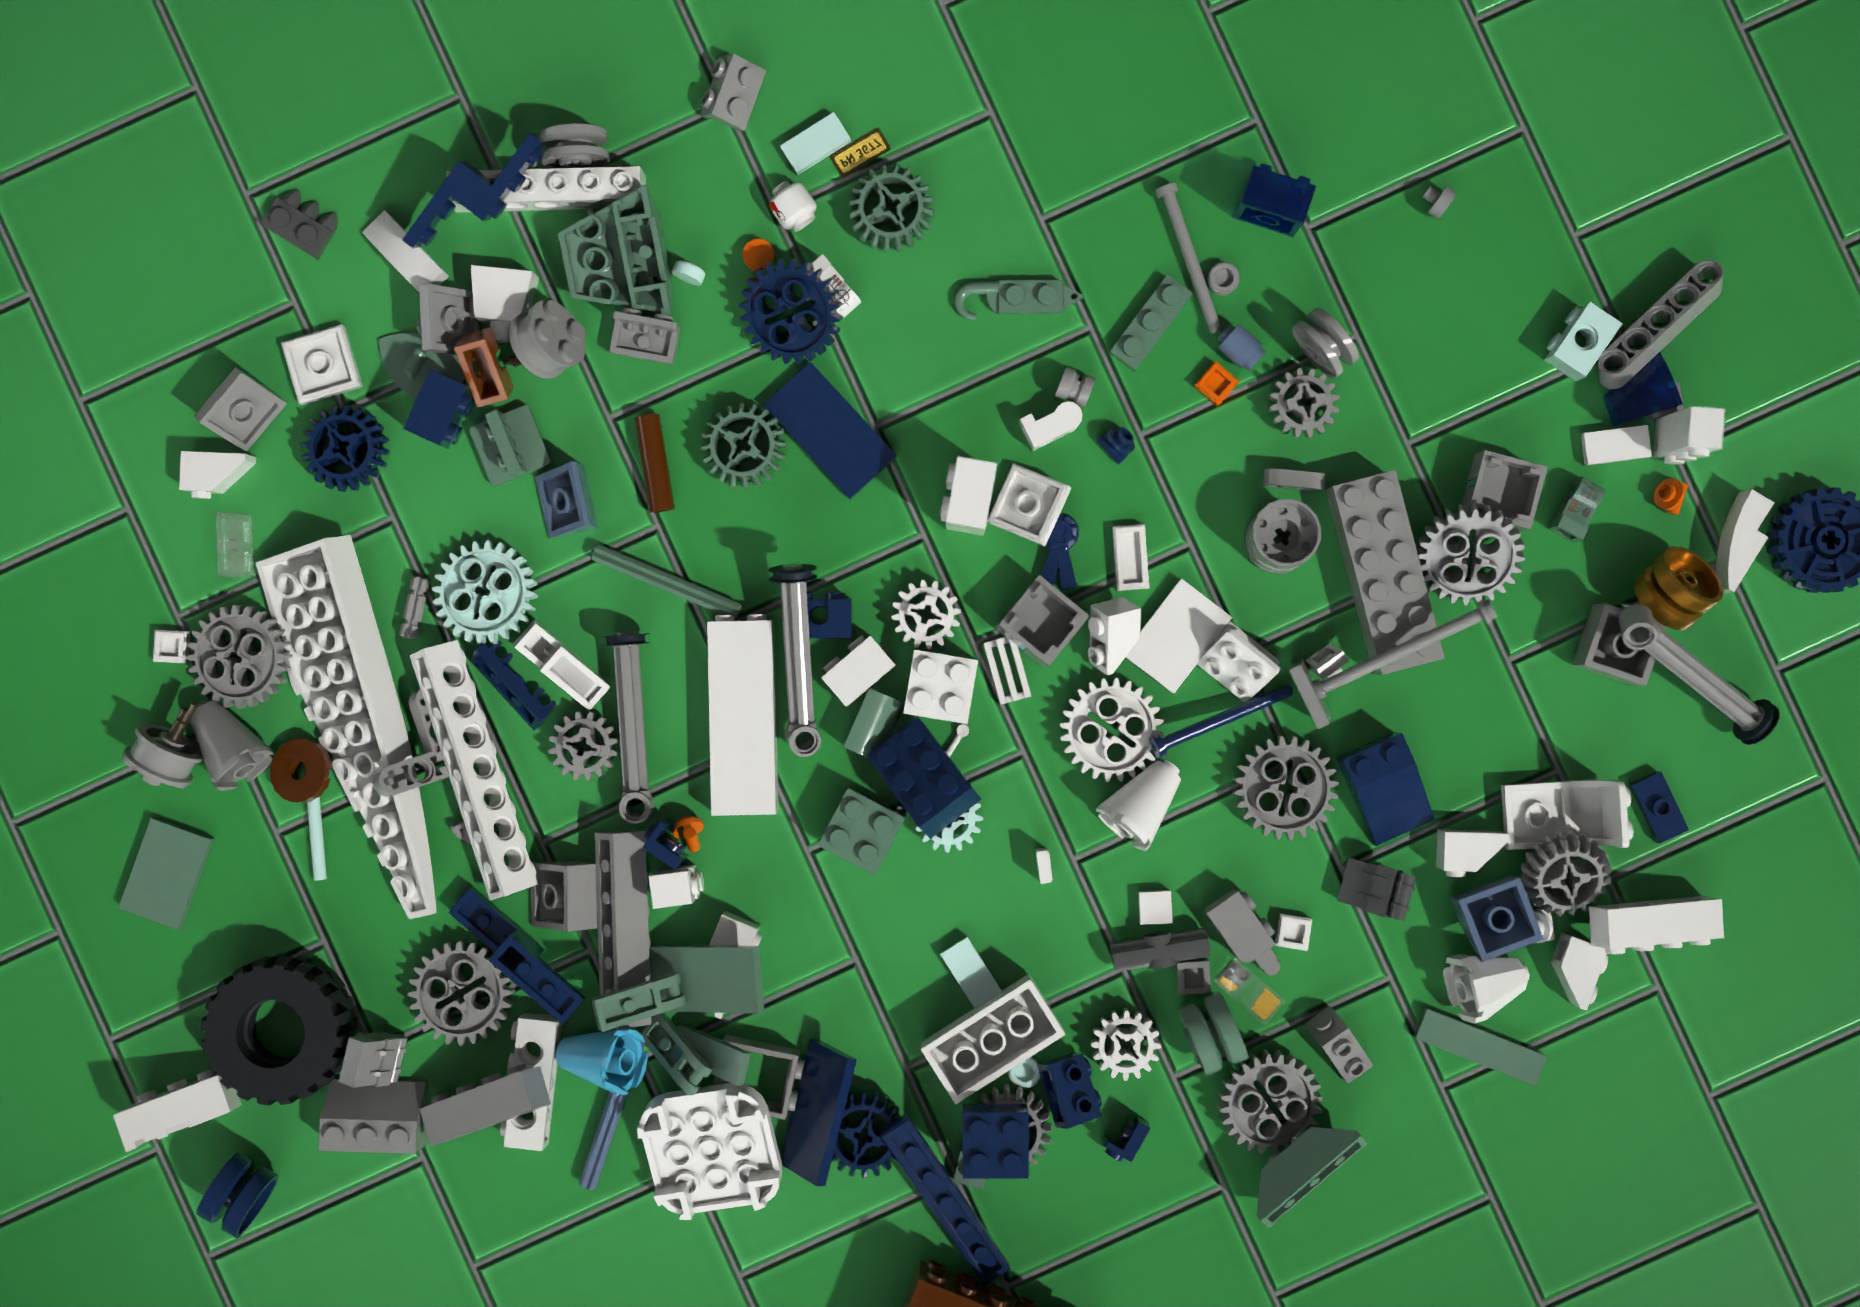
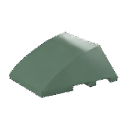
(620, 255)

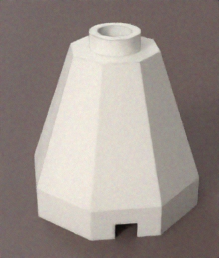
(1483, 986)

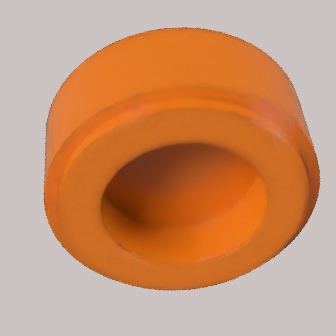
(757, 254)

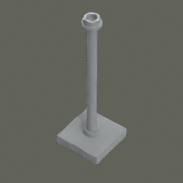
(1315, 690)

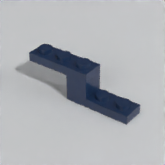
(475, 191)
(517, 955)

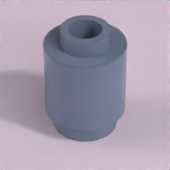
(1240, 346)

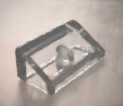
(234, 545)

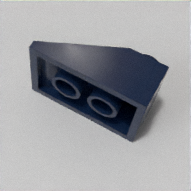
(1386, 787)

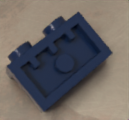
(667, 850)

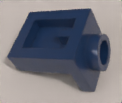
(1133, 1137)

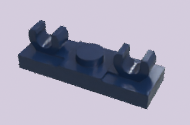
(511, 685)

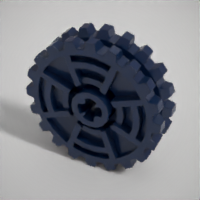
(1799, 544)

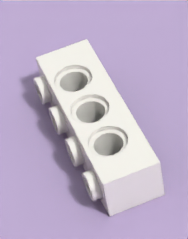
(545, 1032)

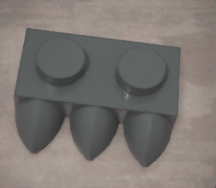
(301, 225)

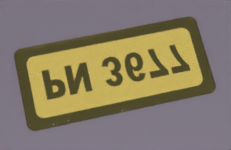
(860, 152)

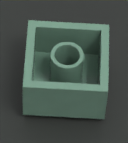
(862, 830)

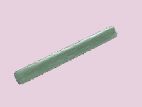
(665, 581)

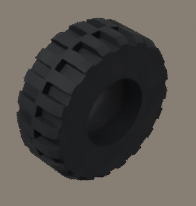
(233, 1037)

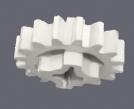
(930, 600)
(1116, 1053)

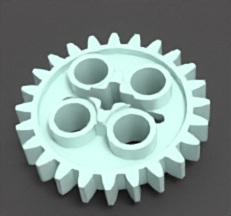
(457, 584)

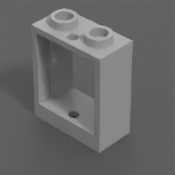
(795, 1071)

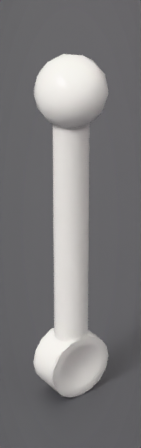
(962, 731)

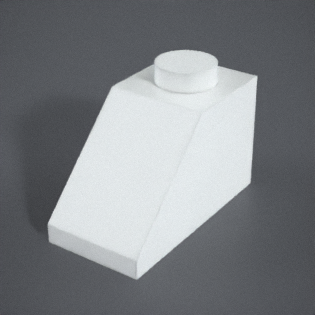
(212, 472)
(1467, 849)

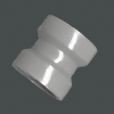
(1075, 387)

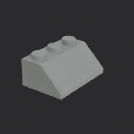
(374, 1118)

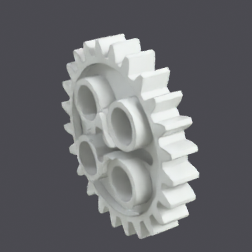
(1128, 705)

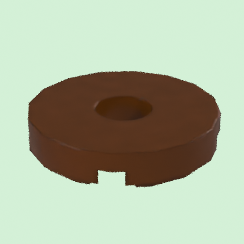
(284, 770)

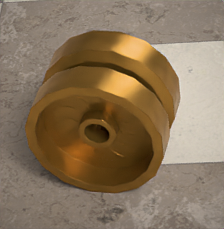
(1678, 588)

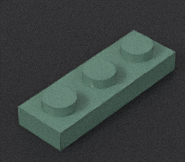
(1151, 323)

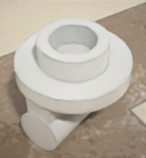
(1546, 924)

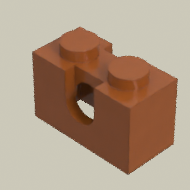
(492, 382)

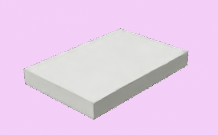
(1178, 636)

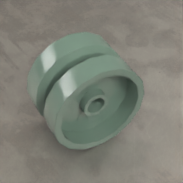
(1212, 1033)

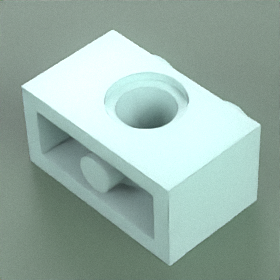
(1598, 331)

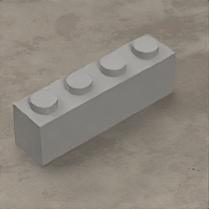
(485, 1105)

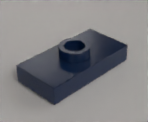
(1658, 807)

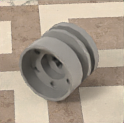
(1292, 520)

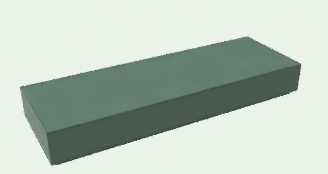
(727, 1060)

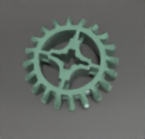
(902, 203)
(751, 433)

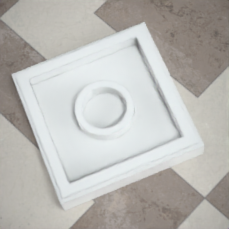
(322, 364)
(1029, 504)

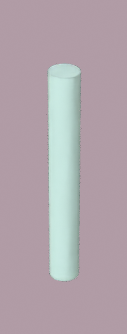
(316, 839)

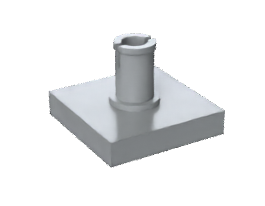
(445, 317)
(240, 409)

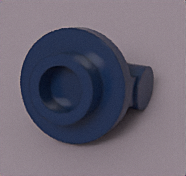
(1117, 443)

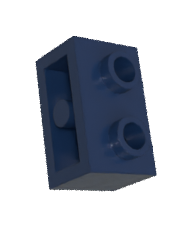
(1070, 1090)

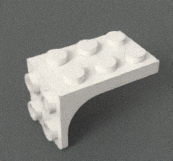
(1582, 806)

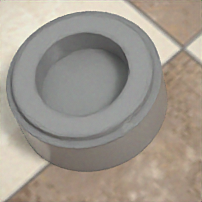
(1223, 278)

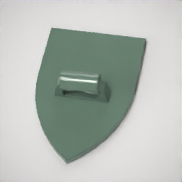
(410, 364)

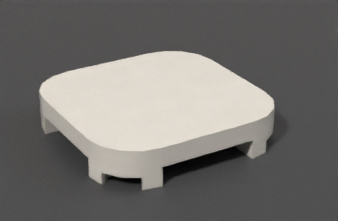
(711, 1149)

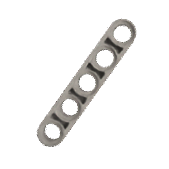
(1665, 311)

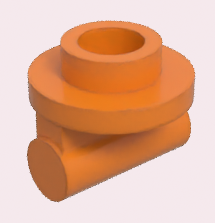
(1670, 495)
(687, 829)

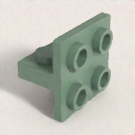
(509, 445)

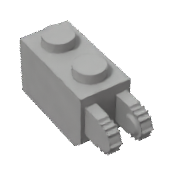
(1243, 931)

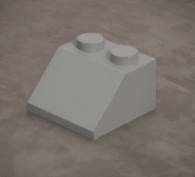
(564, 896)

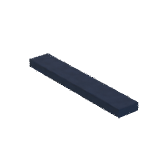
(945, 1199)

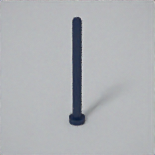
(1160, 745)

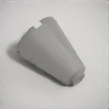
(228, 746)

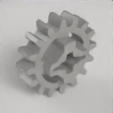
(1304, 416)
(580, 760)

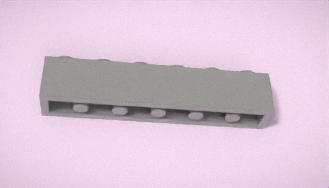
(622, 912)

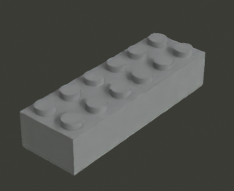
(1383, 567)

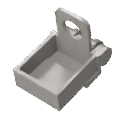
(373, 1059)

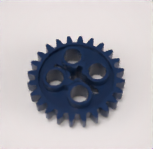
(778, 284)

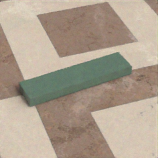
(1480, 1046)

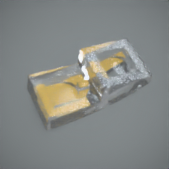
(1250, 991)

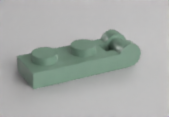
(638, 1002)
(675, 1053)

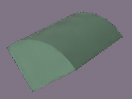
(873, 722)

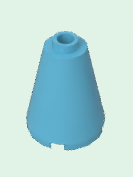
(605, 1058)

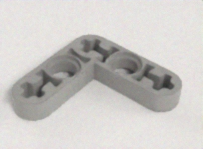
(427, 760)

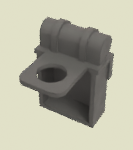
(1377, 889)

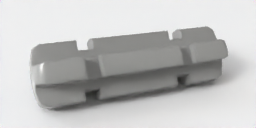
(414, 607)

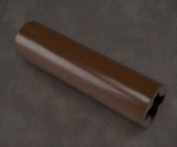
(654, 463)

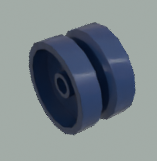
(237, 1195)

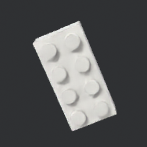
(992, 1039)

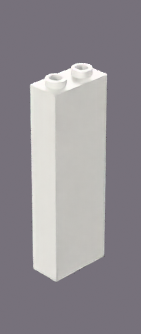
(742, 716)

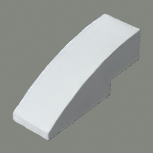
(410, 262)
(1740, 538)
(561, 664)

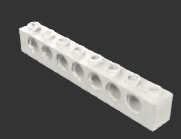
(459, 761)

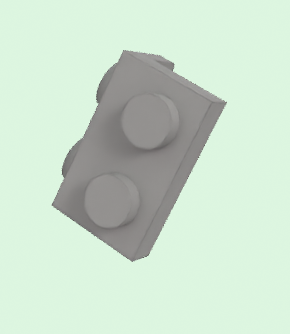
(732, 91)
(645, 337)

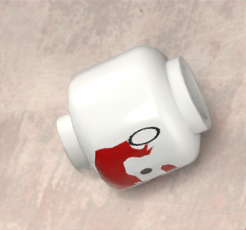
(792, 206)

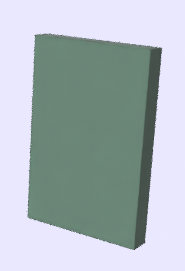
(166, 873)

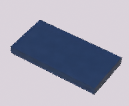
(830, 430)
(818, 1112)

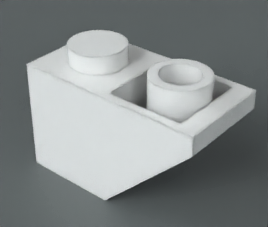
(1113, 633)
(1579, 969)

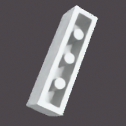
(1656, 923)

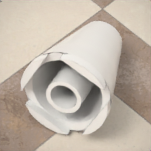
(1141, 804)

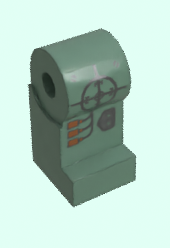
(1577, 510)

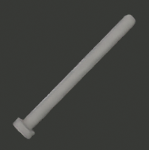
(1168, 192)

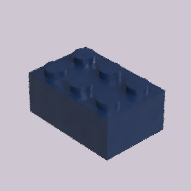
(924, 777)

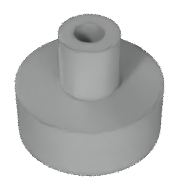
(1439, 201)

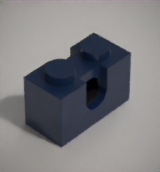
(839, 616)

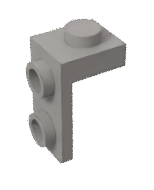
(1339, 1044)

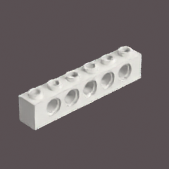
(569, 188)

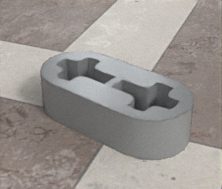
(1294, 479)

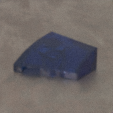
(1644, 394)

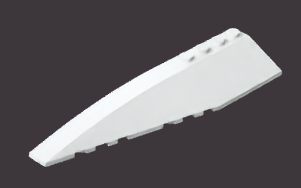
(352, 699)

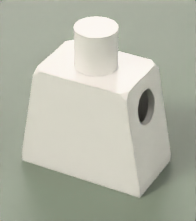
(501, 296)

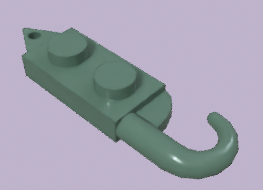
(1019, 297)

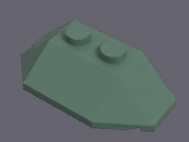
(1303, 1167)

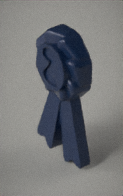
(1063, 537)

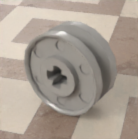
(575, 146)
(1325, 343)

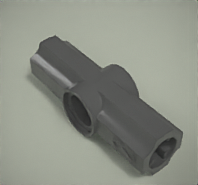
(1160, 949)

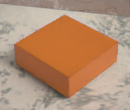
(1216, 383)

